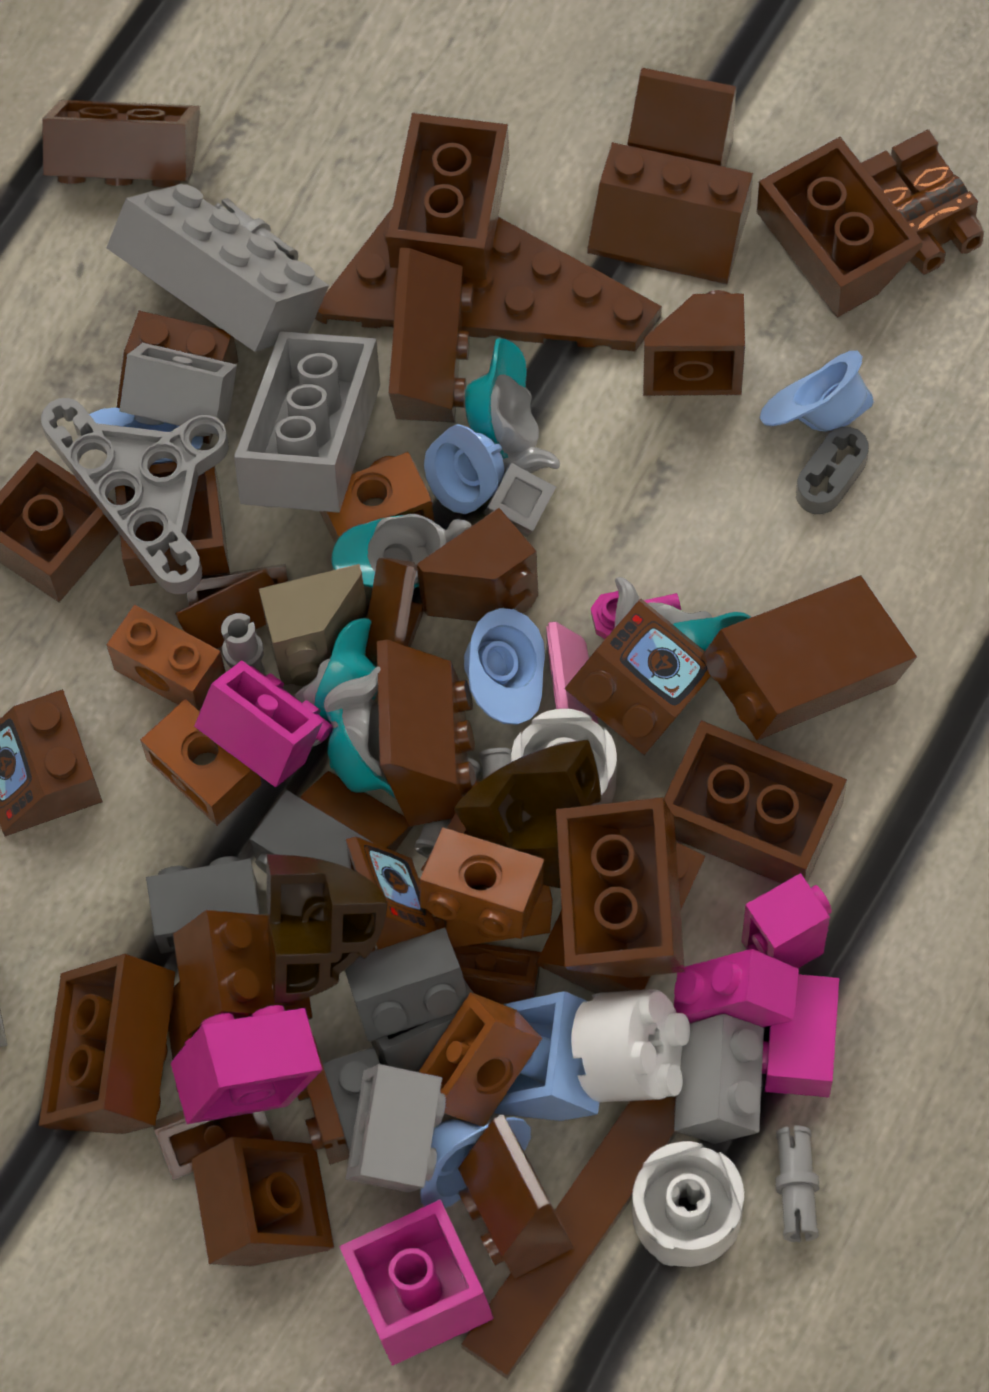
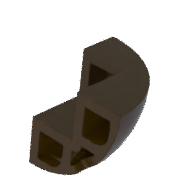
(521, 801)
(317, 923)

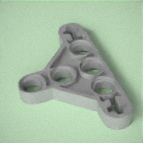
(128, 463)

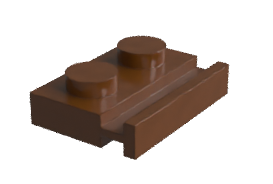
(325, 1127)

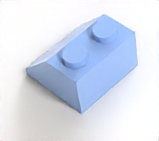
(549, 1080)

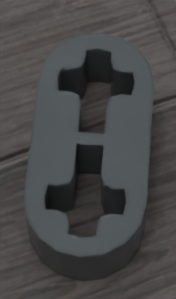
(840, 476)

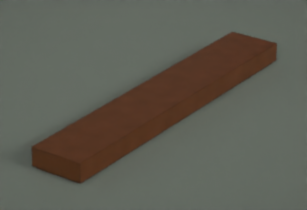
(587, 1216)

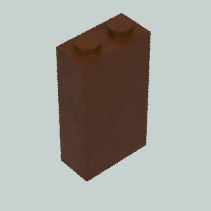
(808, 657)

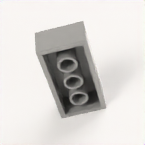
(217, 265)
(308, 422)

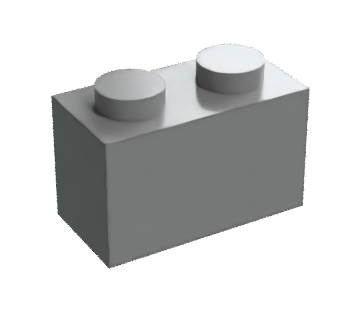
(175, 386)
(720, 1080)
(395, 1128)

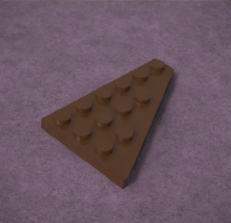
(527, 295)

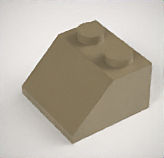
(307, 618)

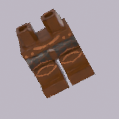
(928, 198)

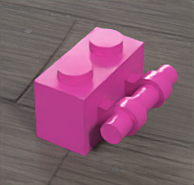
(261, 722)

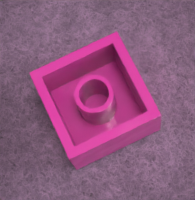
(245, 1064)
(416, 1282)

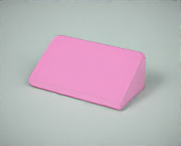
(566, 656)

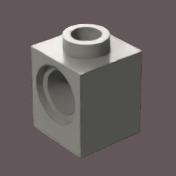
(521, 498)

